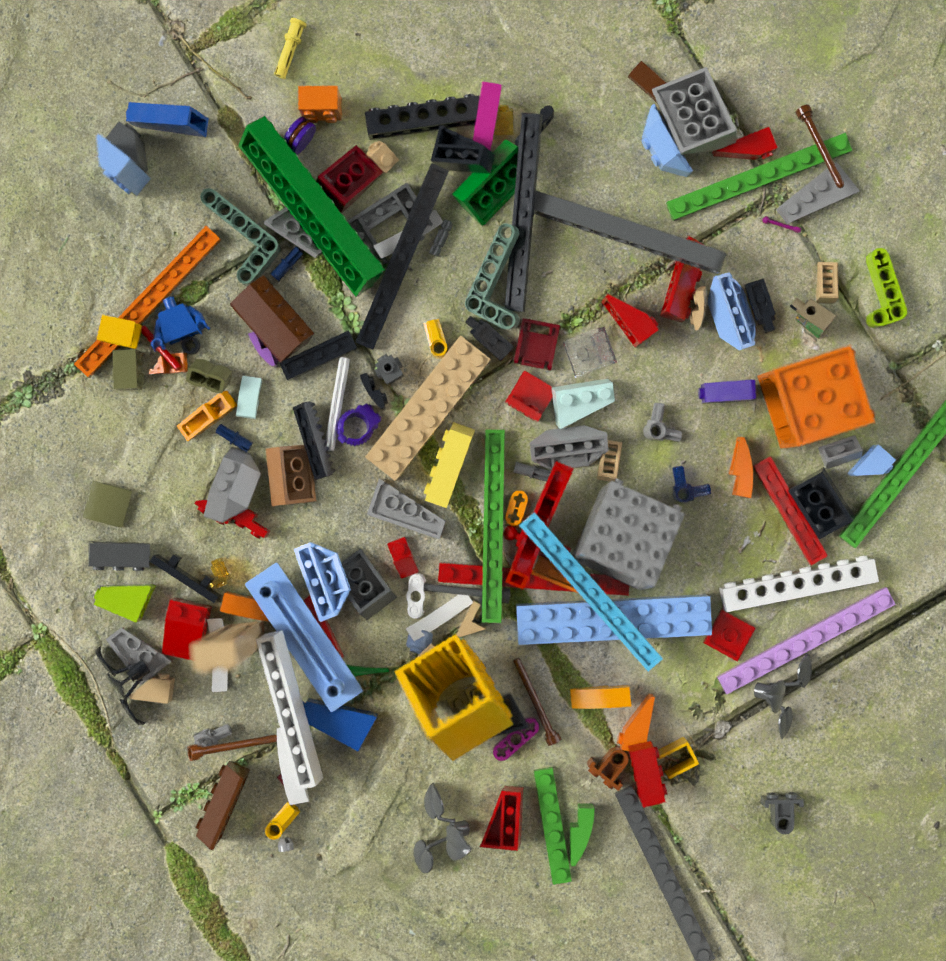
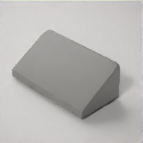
(840, 452)

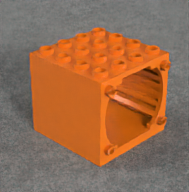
(816, 398)

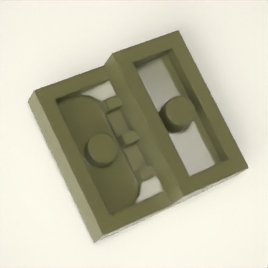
(107, 504)

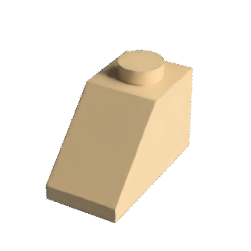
(157, 689)

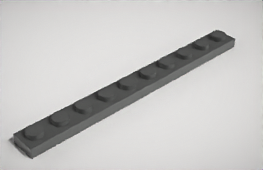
(664, 874)

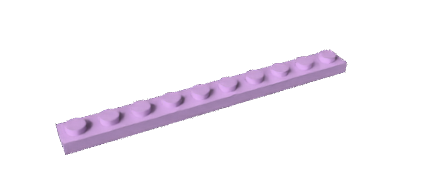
(806, 640)

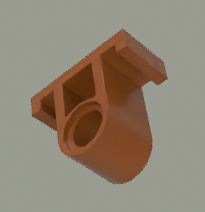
(608, 768)

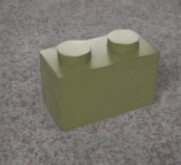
(127, 369)

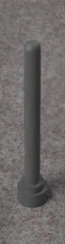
(464, 591)

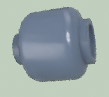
(420, 644)

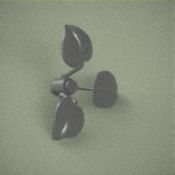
(775, 692)
(456, 846)

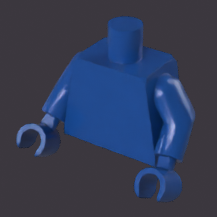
(176, 324)

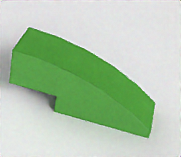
(581, 831)

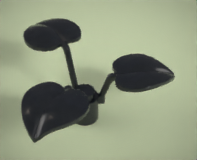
(135, 672)

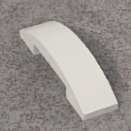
(293, 794)

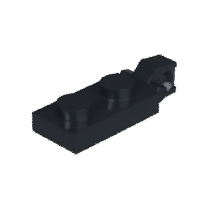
(761, 304)
(489, 338)

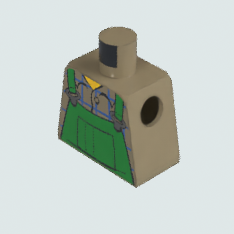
(819, 319)

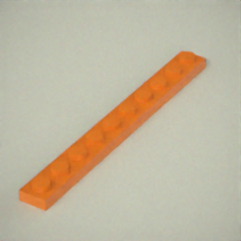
(153, 296)

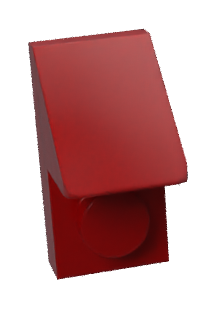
(402, 557)

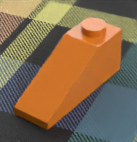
(638, 725)

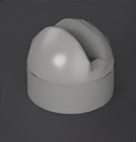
(285, 845)

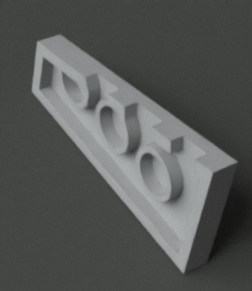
(816, 196)

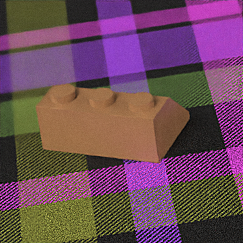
(290, 475)

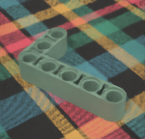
(246, 231)
(492, 279)

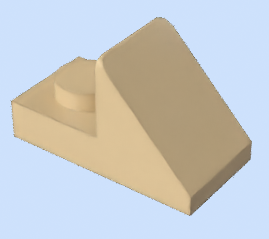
(468, 625)

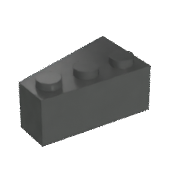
(118, 555)

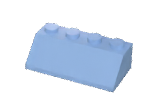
(120, 167)

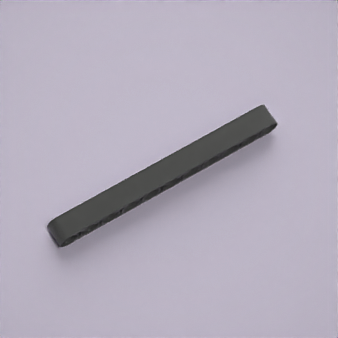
(629, 233)

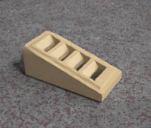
(831, 294)
(607, 476)

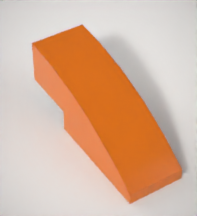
(742, 468)
(242, 606)

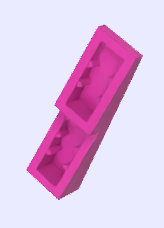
(487, 113)

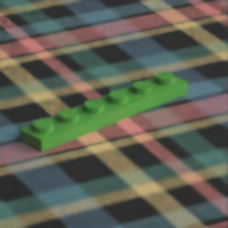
(552, 825)

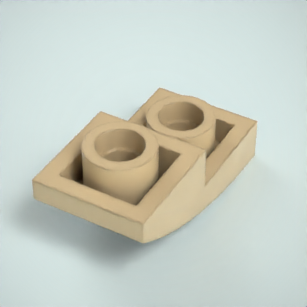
(698, 313)

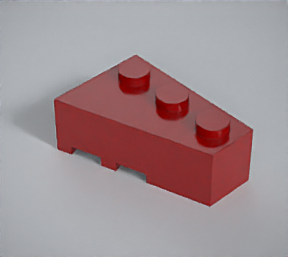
(647, 774)
(506, 821)

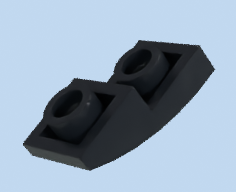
(377, 396)

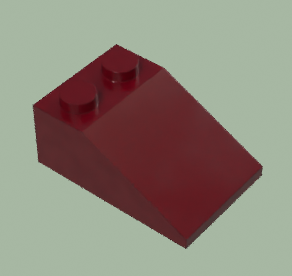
(349, 178)

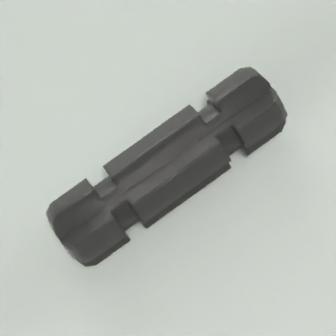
(441, 237)

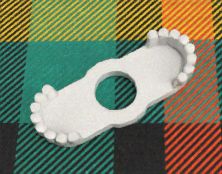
(416, 583)

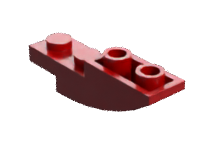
(243, 520)

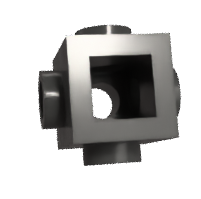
(392, 375)

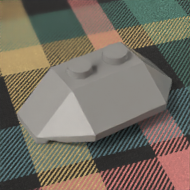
(569, 446)
(232, 486)

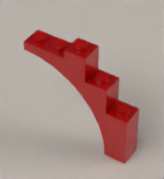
(544, 509)

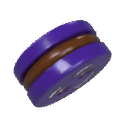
(300, 134)

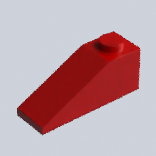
(752, 146)

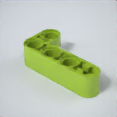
(881, 287)

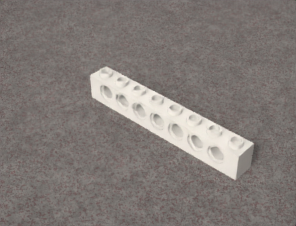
(866, 575)

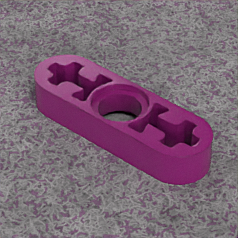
(502, 744)

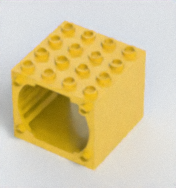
(431, 674)

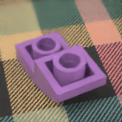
(264, 352)

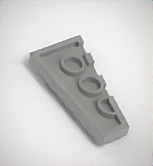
(401, 510)

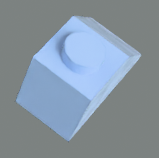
(873, 462)

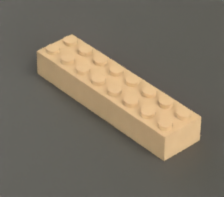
(428, 408)
(226, 646)

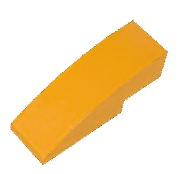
(207, 415)
(600, 697)

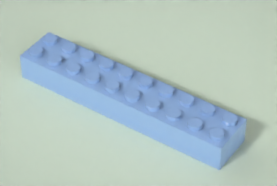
(580, 623)

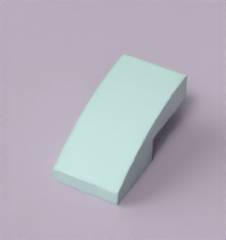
(248, 397)

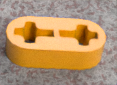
(520, 510)

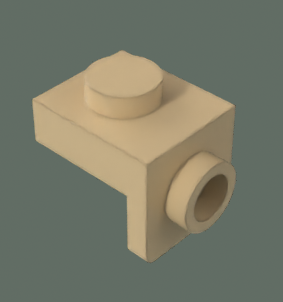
(382, 156)

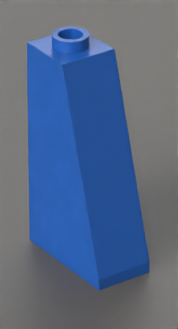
(167, 118)
(344, 724)

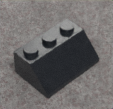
(821, 503)

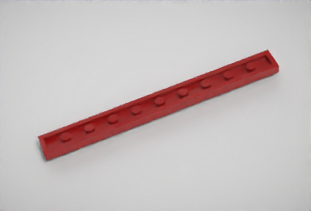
(474, 575)

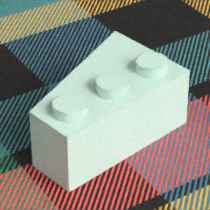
(580, 399)

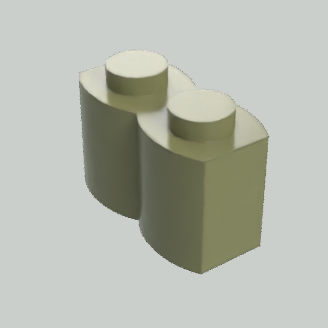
(212, 377)

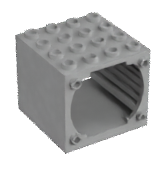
(628, 536)

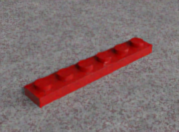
(789, 511)

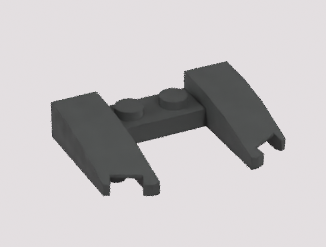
(399, 199)

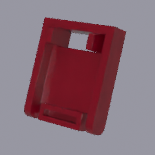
(535, 347)

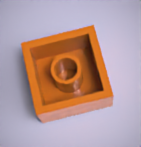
(320, 103)

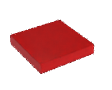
(729, 635)

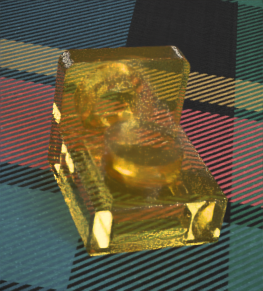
(504, 121)
(219, 569)

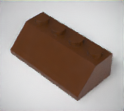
(272, 319)
(222, 803)

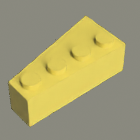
(449, 466)

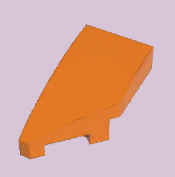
(164, 367)

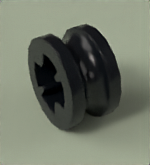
(193, 350)

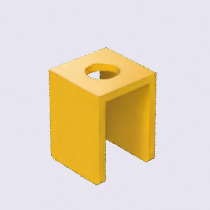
(119, 332)
(683, 766)

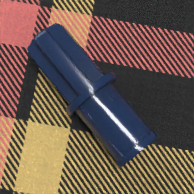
(287, 263)
(234, 438)

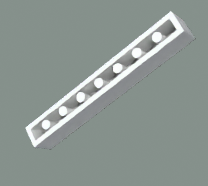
(290, 709)

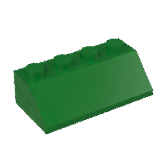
(486, 193)

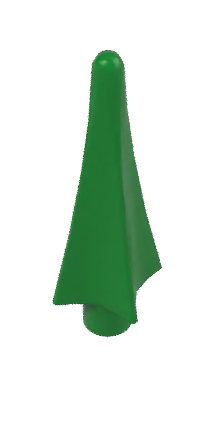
(360, 671)

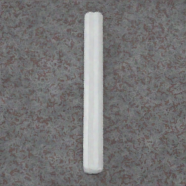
(337, 402)

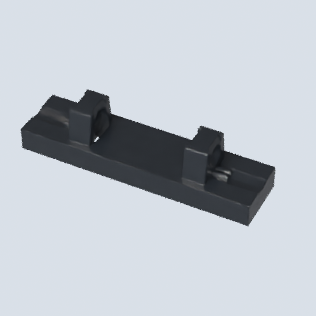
(201, 587)

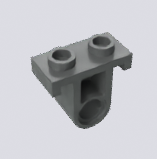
(782, 808)

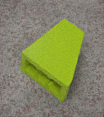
(125, 600)

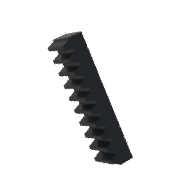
(318, 355)
(313, 440)

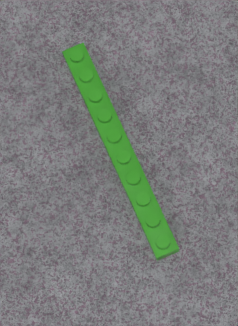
(756, 178)
(896, 478)
(493, 526)

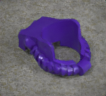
(365, 413)

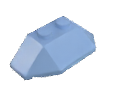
(662, 146)
(731, 312)
(323, 578)

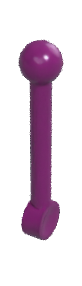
(766, 220)

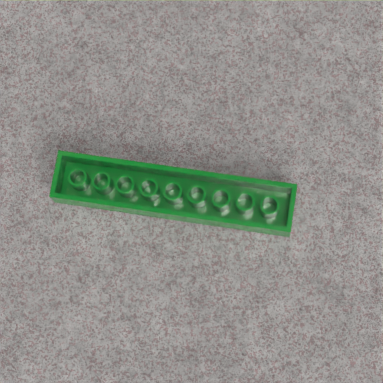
(310, 206)

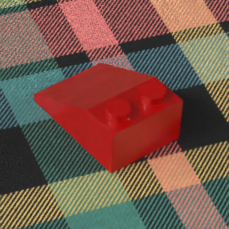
(633, 322)
(184, 625)

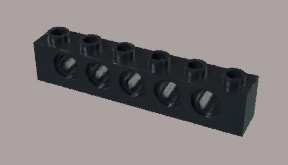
(415, 124)

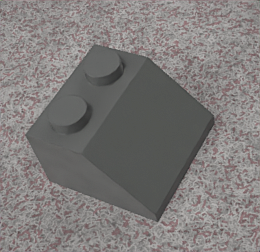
(129, 142)

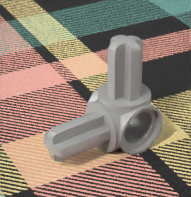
(662, 431)
(211, 737)

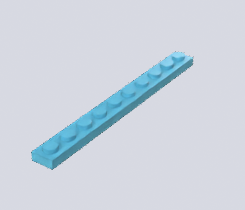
(590, 591)

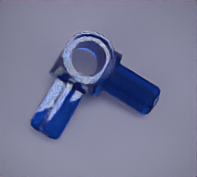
(692, 491)

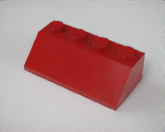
(681, 291)

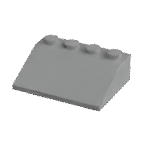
(695, 113)

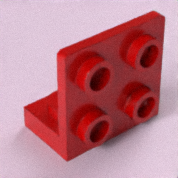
(530, 396)

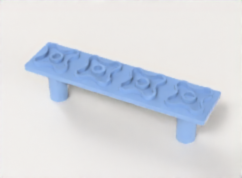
(304, 637)

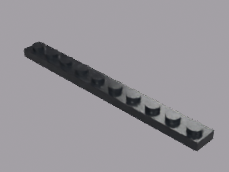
(523, 210)
(402, 256)

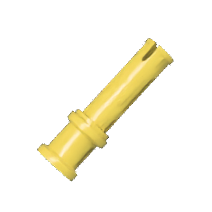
(292, 40)

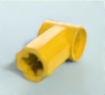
(435, 337)
(282, 820)

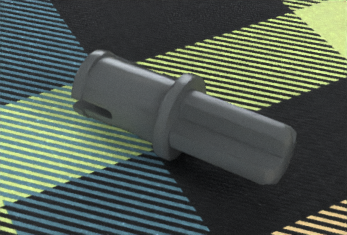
(531, 471)

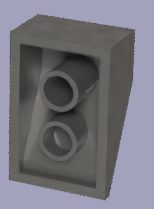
(368, 588)

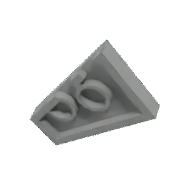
(289, 228)
(133, 649)

